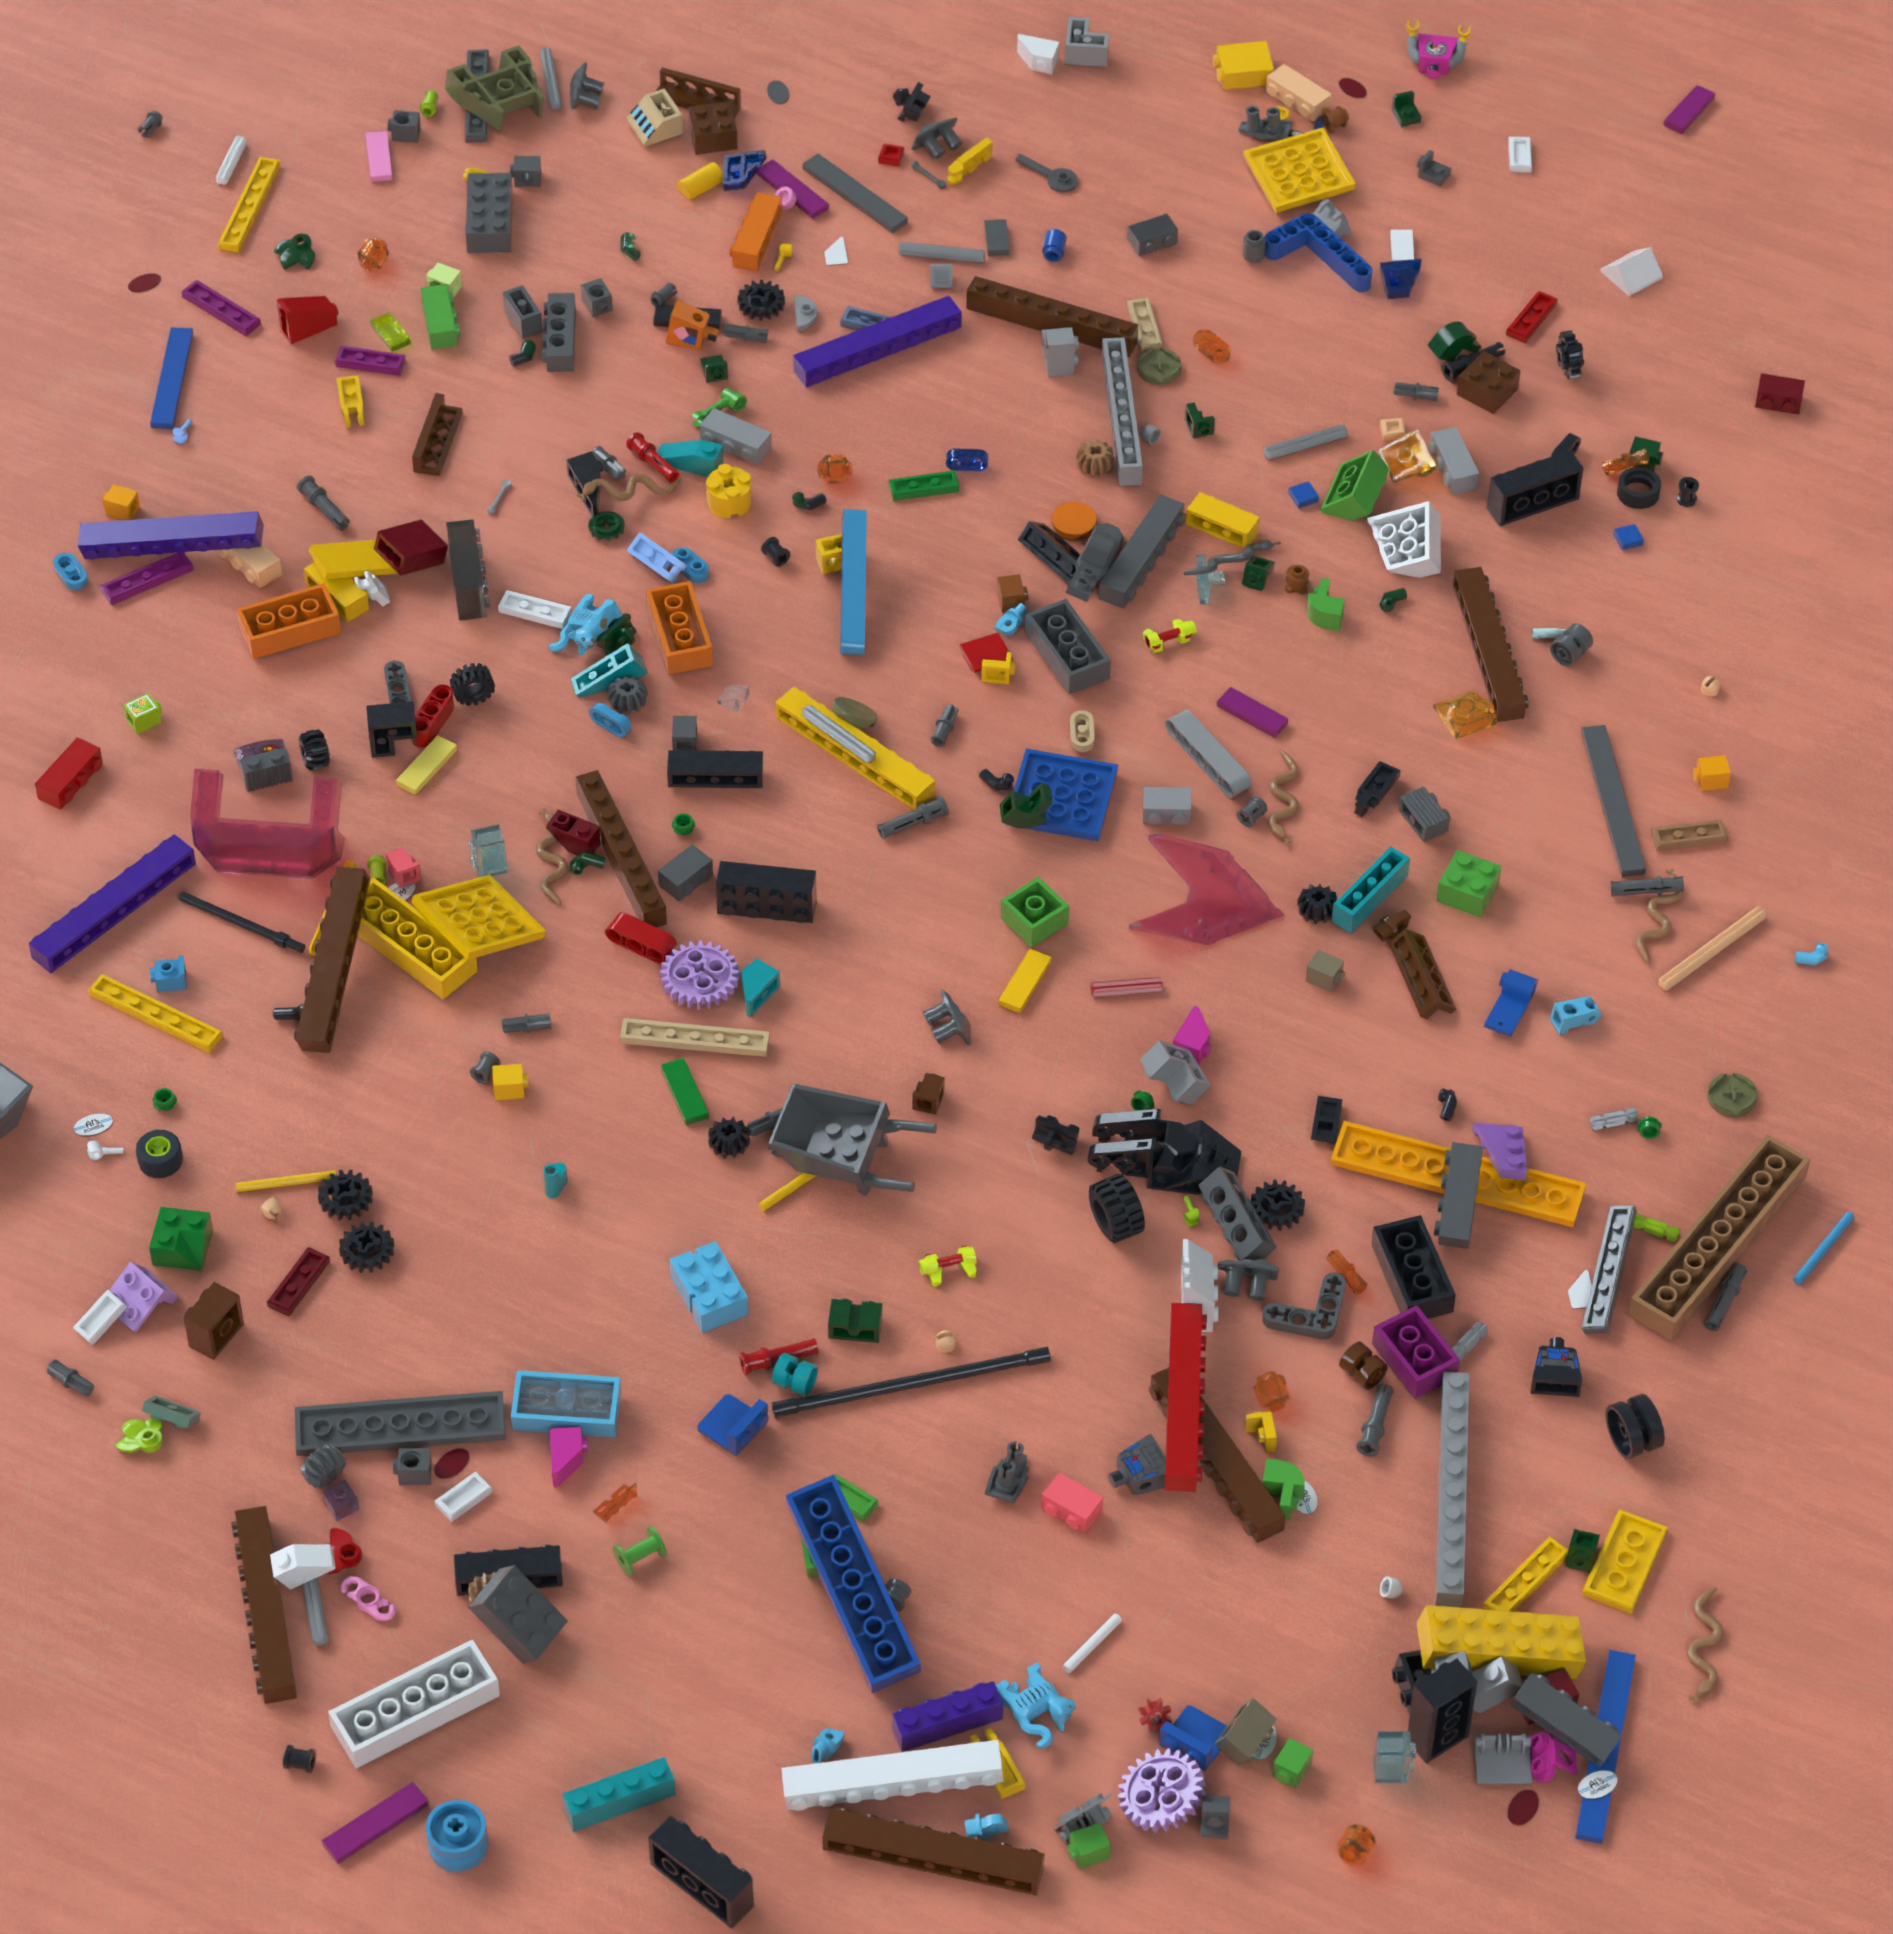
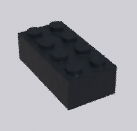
(1534, 488)
(766, 892)
(1413, 1267)
(1441, 1709)
(701, 1871)

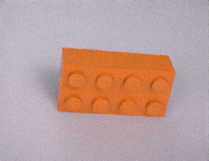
(288, 621)
(679, 627)

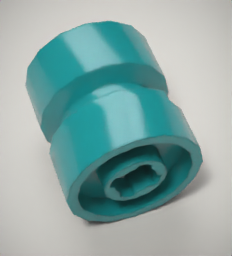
(792, 1374)

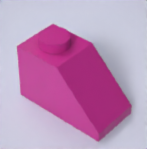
(1194, 1035)
(566, 1452)

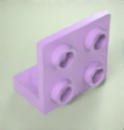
(140, 1293)

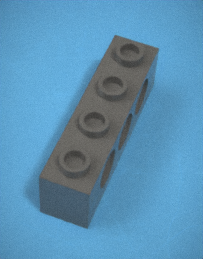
(560, 332)
(1236, 1215)

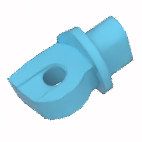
(1012, 617)
(826, 1744)
(986, 1826)

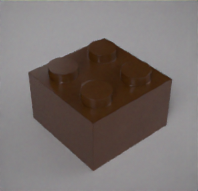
(712, 128)
(1488, 382)
(213, 1320)

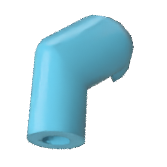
(1813, 958)

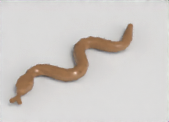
(630, 489)
(1277, 829)
(553, 858)
(1659, 917)
(1706, 1686)

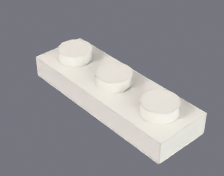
(534, 609)

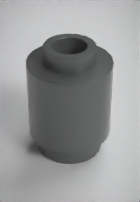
(1254, 246)

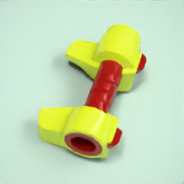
(1182, 633)
(933, 1265)

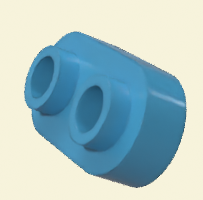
(692, 561)
(74, 574)
(610, 720)

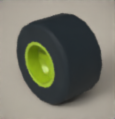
(159, 1153)

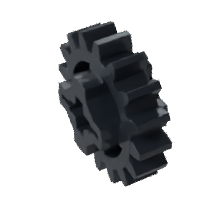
(761, 300)
(1569, 354)
(345, 1194)
(1278, 1204)
(366, 1247)

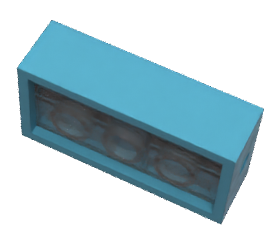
(564, 1401)

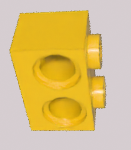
(829, 553)

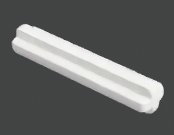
(231, 160)

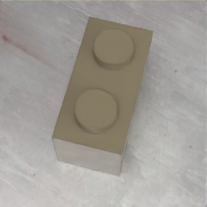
(1246, 1731)

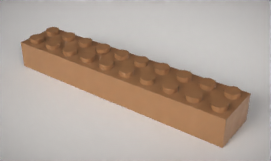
(1718, 1237)

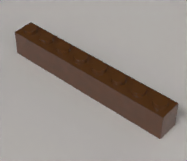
(1047, 313)
(1489, 644)
(621, 849)
(332, 959)
(1229, 1471)
(265, 1606)
(933, 1851)

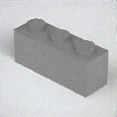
(736, 436)
(1453, 460)

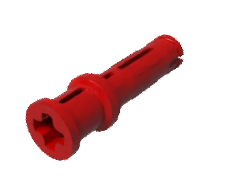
(668, 471)
(766, 1358)

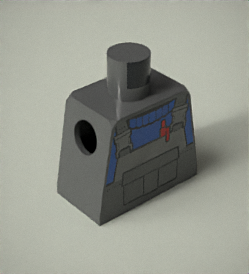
(1140, 1467)

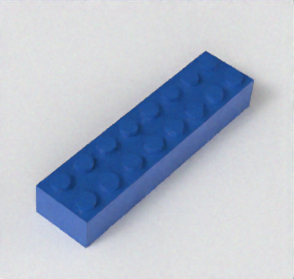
(853, 1583)

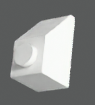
(1038, 53)
(302, 1563)

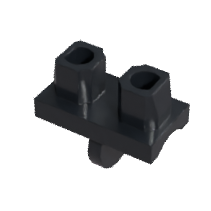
(903, 98)
(1055, 1135)

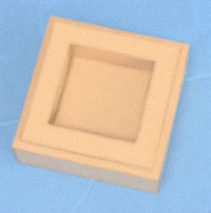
(1392, 429)

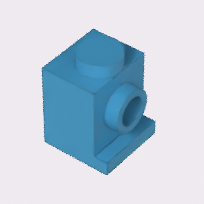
(169, 975)

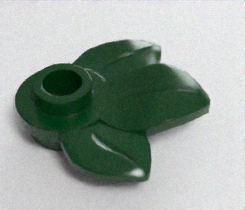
(292, 252)

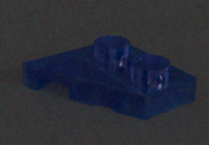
(741, 168)
(1399, 277)

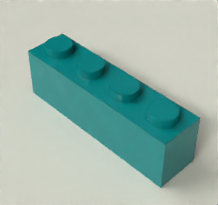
(1370, 889)
(619, 1794)

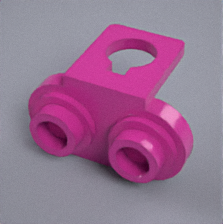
(1546, 1757)

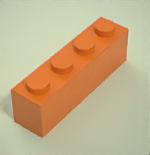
(756, 231)

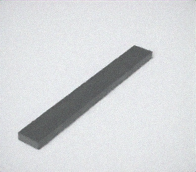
(1613, 800)

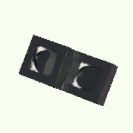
(1326, 1119)

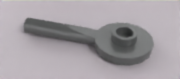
(1059, 179)

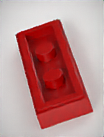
(1531, 317)

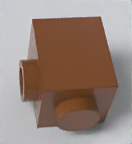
(1011, 592)

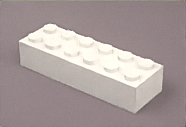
(414, 1703)

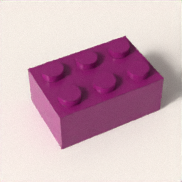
(1414, 1351)

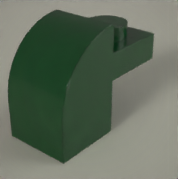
(1452, 340)
(1024, 810)

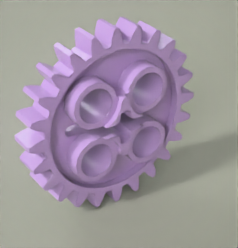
(699, 974)
(1162, 1790)

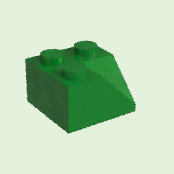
(181, 1238)

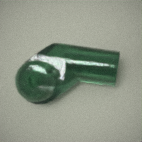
(627, 248)

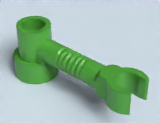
(729, 398)

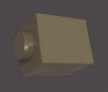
(1325, 971)

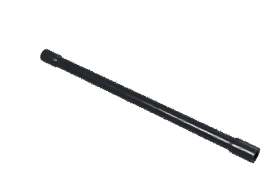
(1028, 1358)

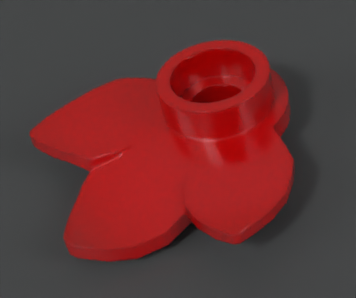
(343, 1546)

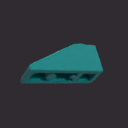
(693, 456)
(602, 673)

